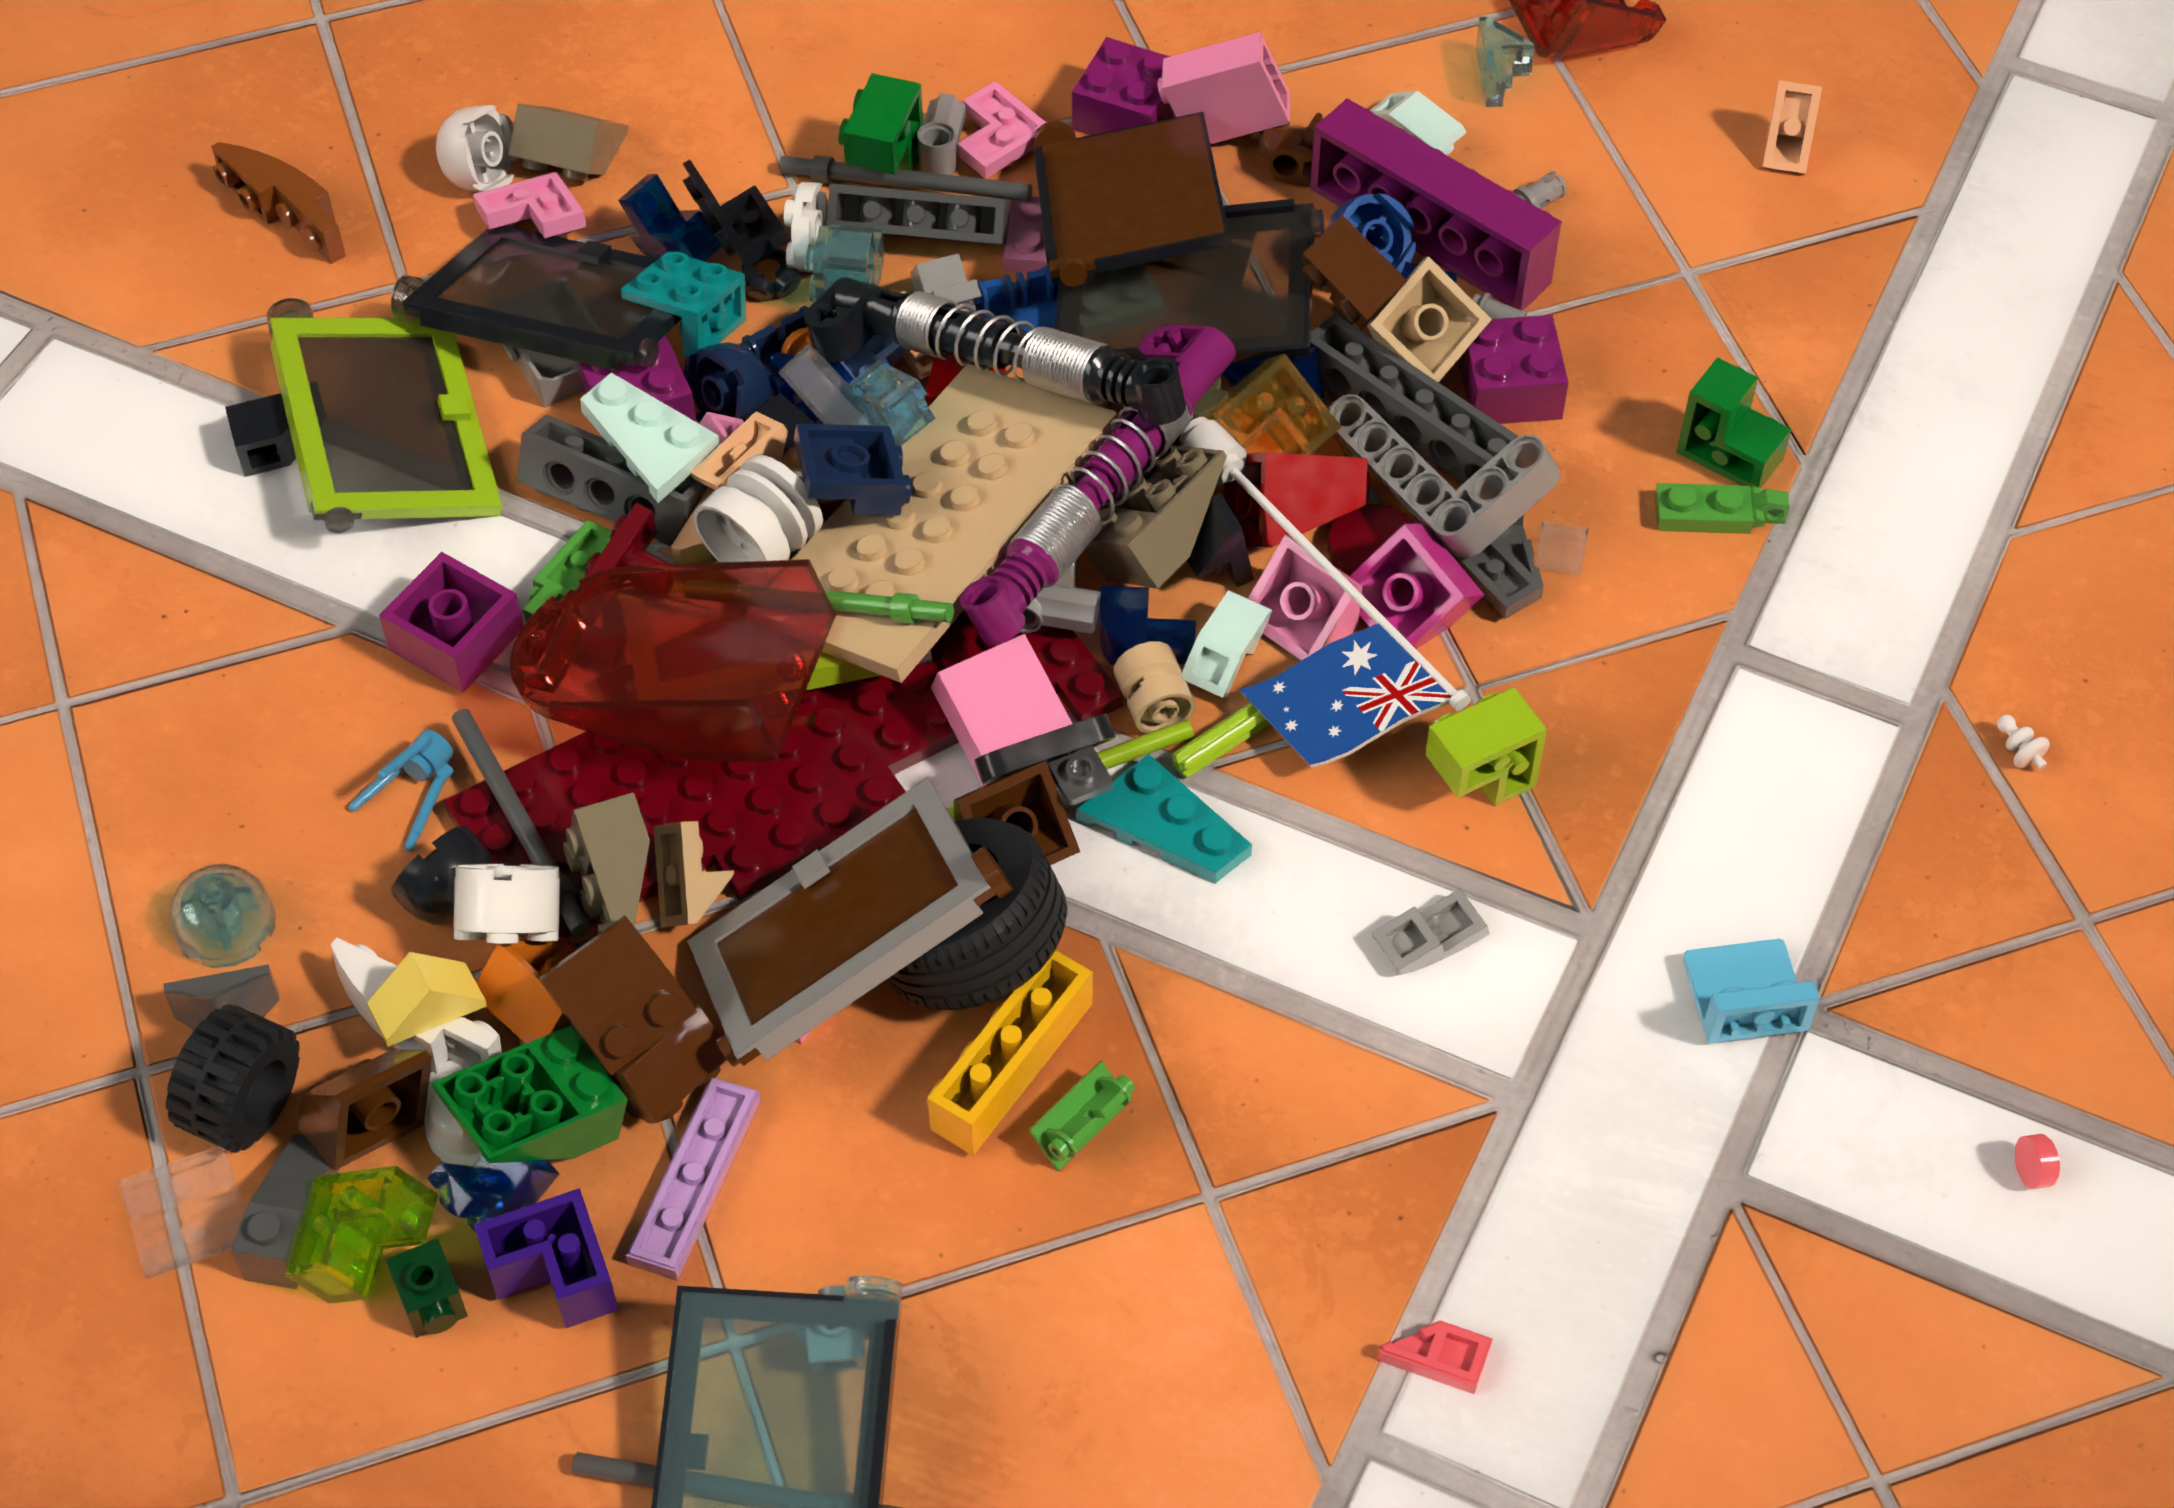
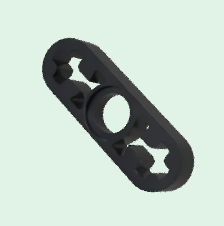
(1044, 747)

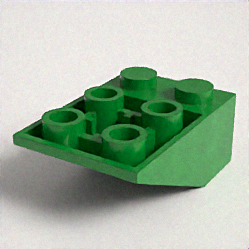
(536, 1101)

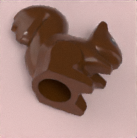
(1288, 150)

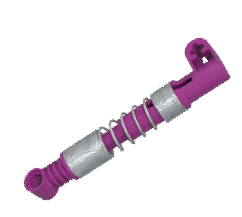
(1071, 517)

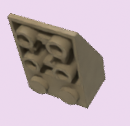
(1159, 519)
(611, 852)

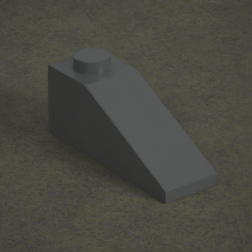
(276, 1213)

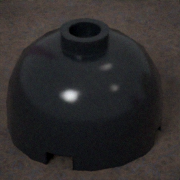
(428, 883)

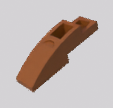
(280, 192)

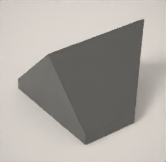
(198, 997)

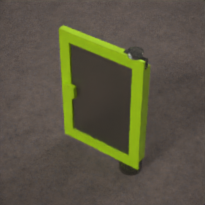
(379, 418)

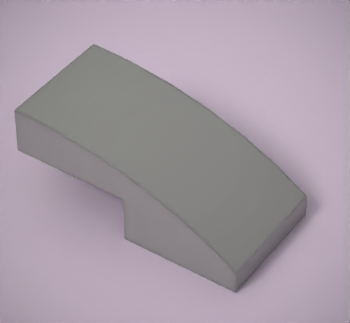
(1432, 935)

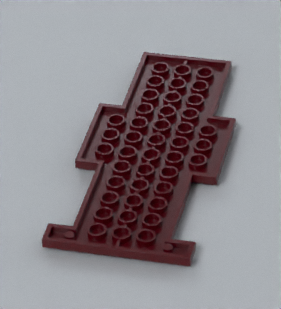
(770, 813)

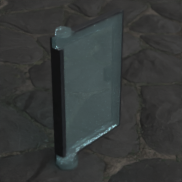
(779, 1398)

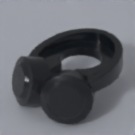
(762, 289)

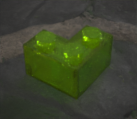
(351, 1223)

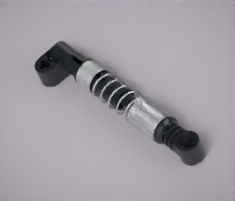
(1048, 358)

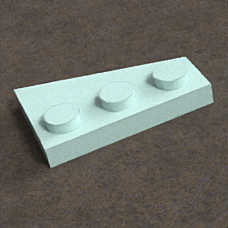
(648, 433)

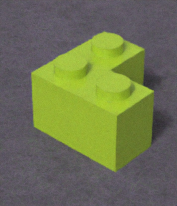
(1489, 747)

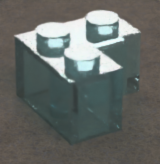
(844, 253)

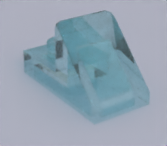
(1500, 57)

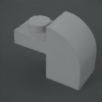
(946, 280)

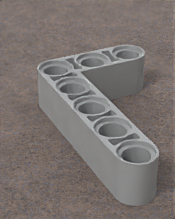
(1460, 518)

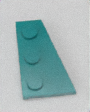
(1166, 816)

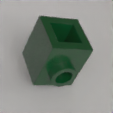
(427, 1288)

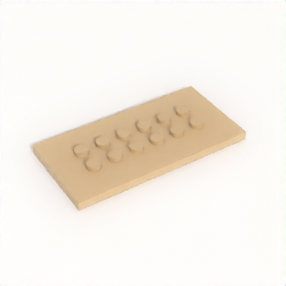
(972, 489)

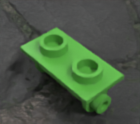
(1081, 1114)

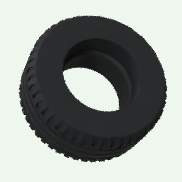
(1002, 944)

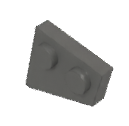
(1506, 571)

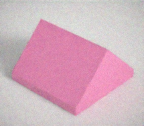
(1305, 602)

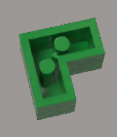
(883, 125)
(1725, 431)

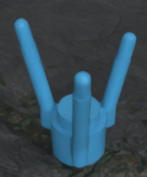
(421, 760)

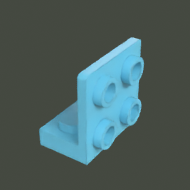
(1749, 991)

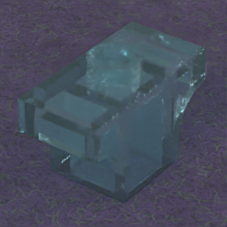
(891, 400)

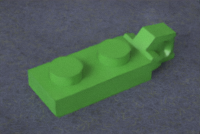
(1718, 507)
(567, 566)

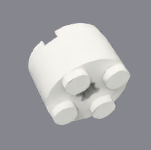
(506, 902)

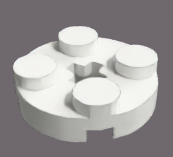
(804, 217)

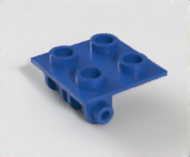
(1022, 300)

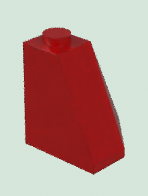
(1302, 487)

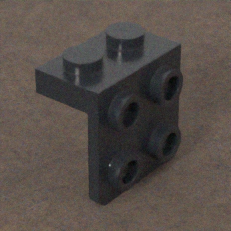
(741, 224)

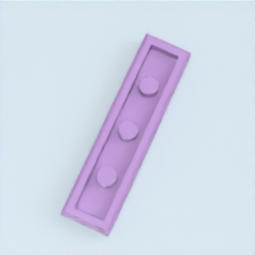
(693, 1178)

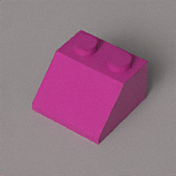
(1416, 584)

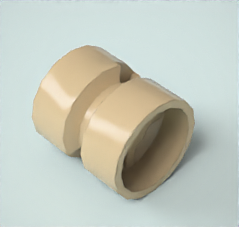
(1153, 686)

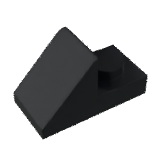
(1221, 545)

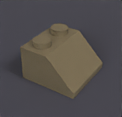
(564, 140)

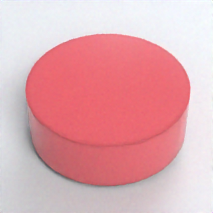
(2037, 1161)

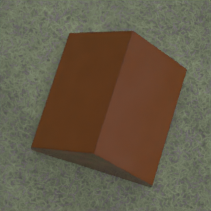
(1028, 801)

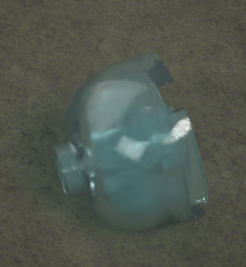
(221, 915)

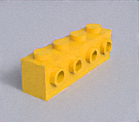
(1009, 1053)

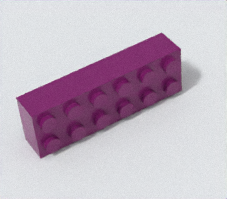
(1456, 212)

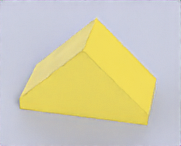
(422, 996)

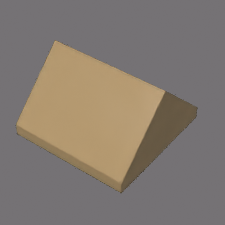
(1429, 321)

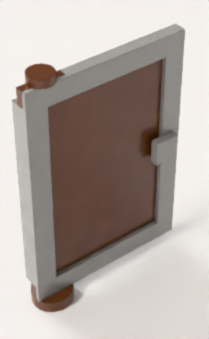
(842, 923)

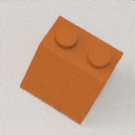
(515, 992)

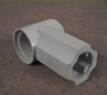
(940, 134)
(1064, 609)

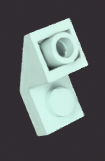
(1421, 119)
(1223, 643)

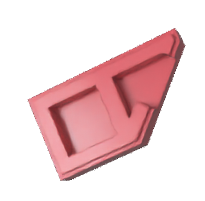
(1441, 1354)

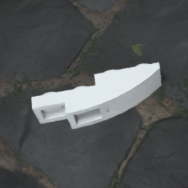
(457, 1040)

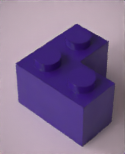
(546, 1245)

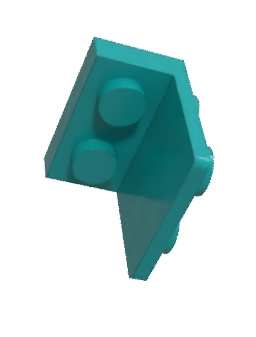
(699, 292)

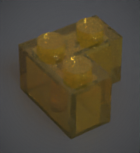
(1278, 402)

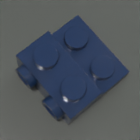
(853, 465)

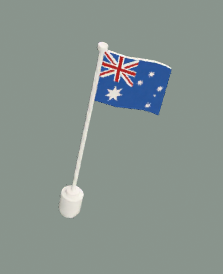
(1350, 686)

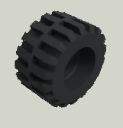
(232, 1078)

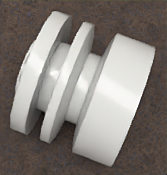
(758, 514)

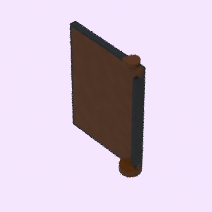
(1127, 195)

